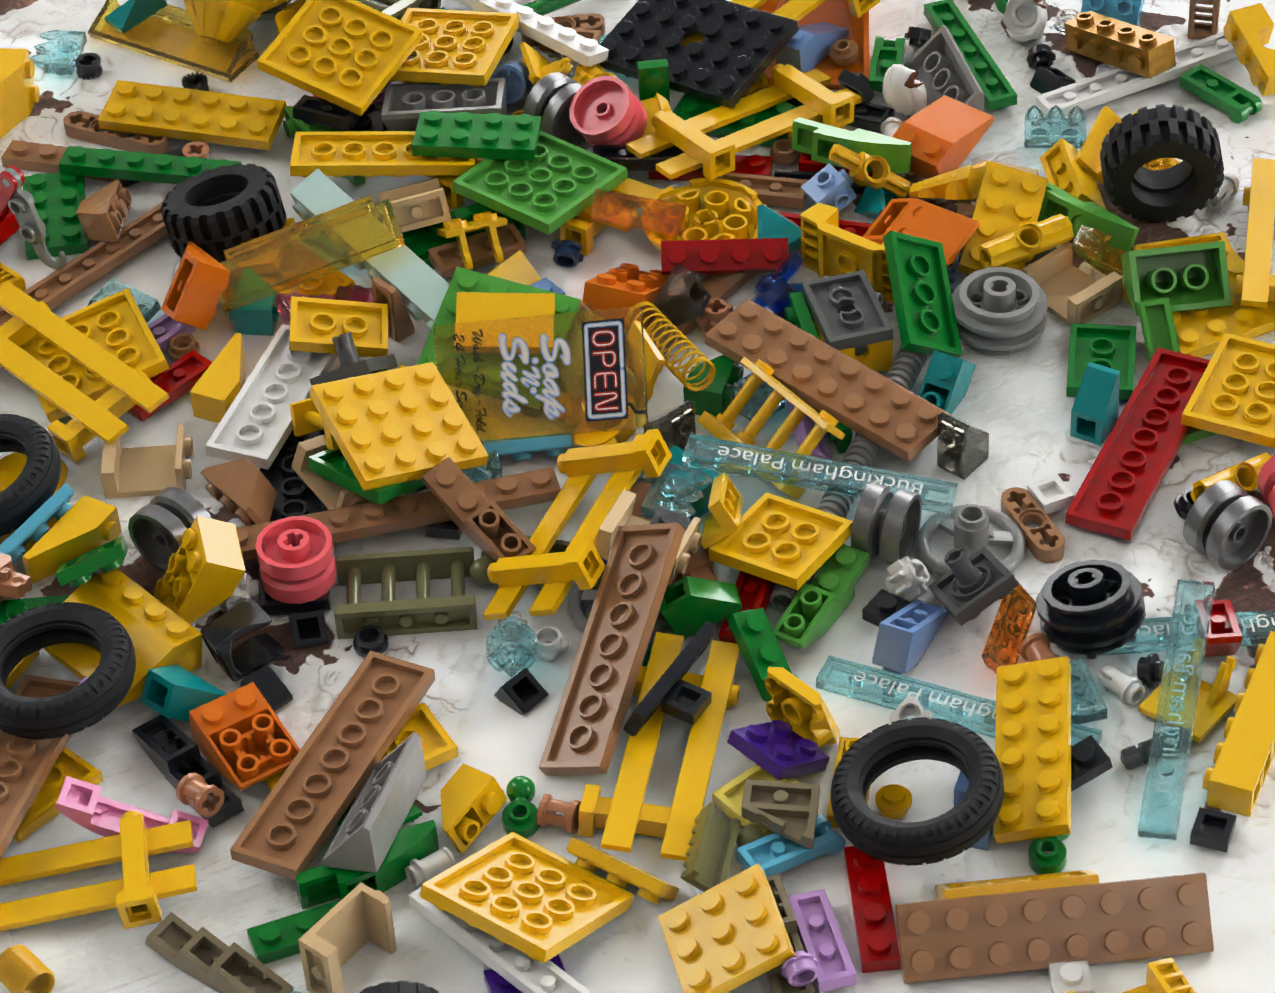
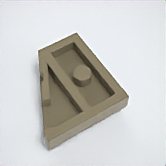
(783, 808)

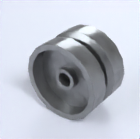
(551, 101)
(886, 522)
(161, 524)
(1227, 525)

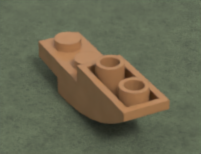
(474, 514)

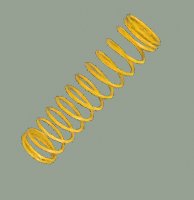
(701, 357)

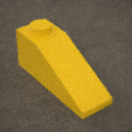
(220, 382)
(78, 531)

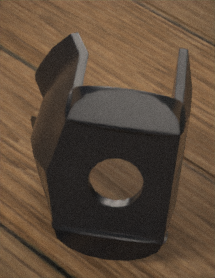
(250, 655)

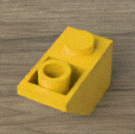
(468, 805)

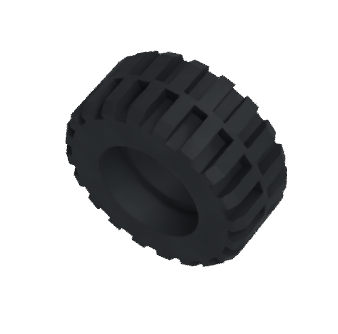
(1157, 135)
(223, 209)

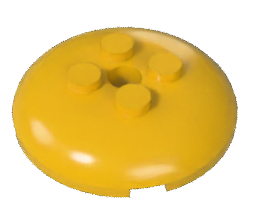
(713, 211)

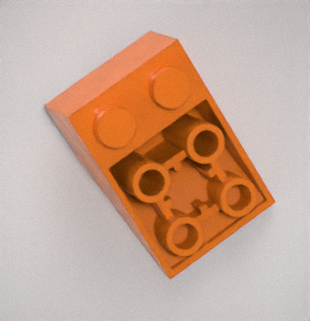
(924, 221)
(196, 288)
(624, 288)
(242, 737)

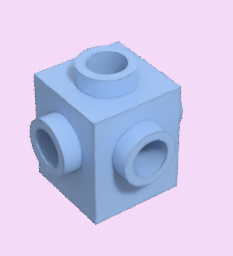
(830, 188)

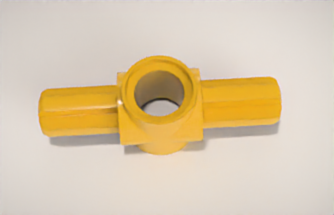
(857, 167)

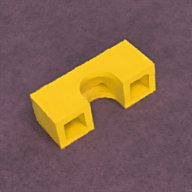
(1248, 32)

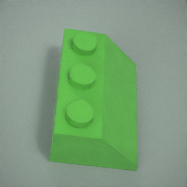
(1187, 274)

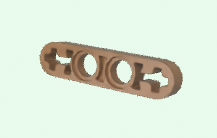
(85, 127)

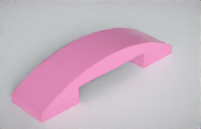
(86, 807)

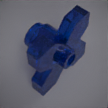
(774, 287)

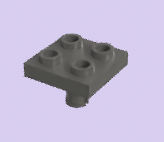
(350, 363)
(972, 583)

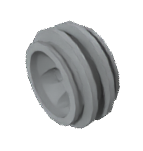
(1000, 310)

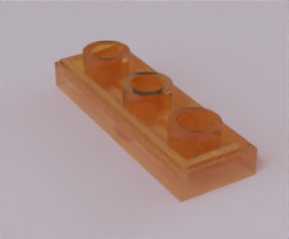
(622, 210)
(1009, 629)

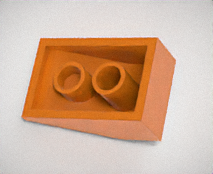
(942, 135)

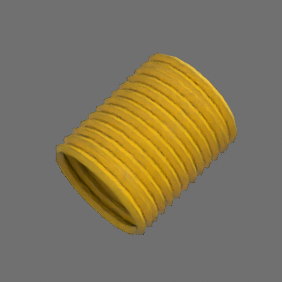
(24, 971)

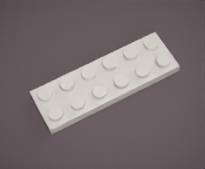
(261, 413)

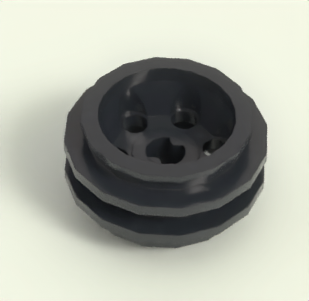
(1091, 607)

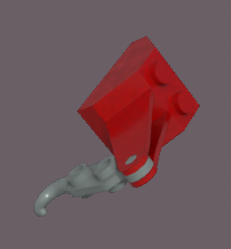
(20, 214)

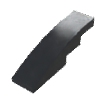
(179, 755)

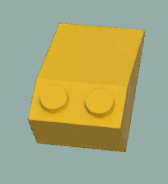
(17, 88)

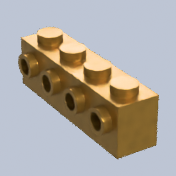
(1120, 44)

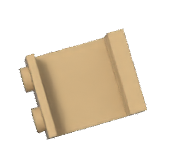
(418, 204)
(1071, 292)
(146, 469)
(328, 492)
(622, 516)
(341, 933)

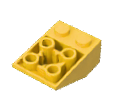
(202, 569)

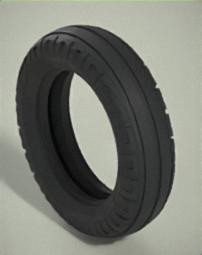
(39, 475)
(85, 703)
(924, 840)

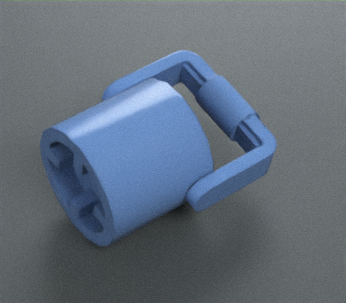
(516, 78)

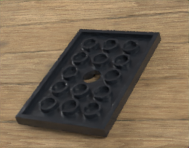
(722, 67)

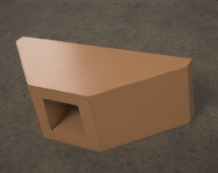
(105, 212)
(241, 490)

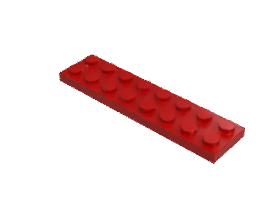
(1138, 448)

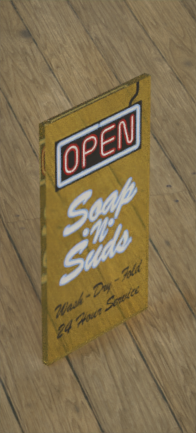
(547, 373)

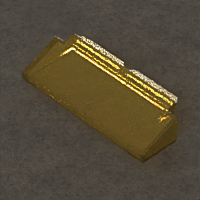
(173, 39)
(309, 250)

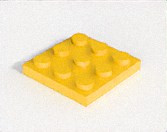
(782, 541)
(726, 934)

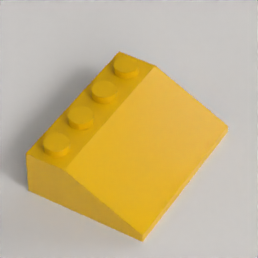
(155, 630)

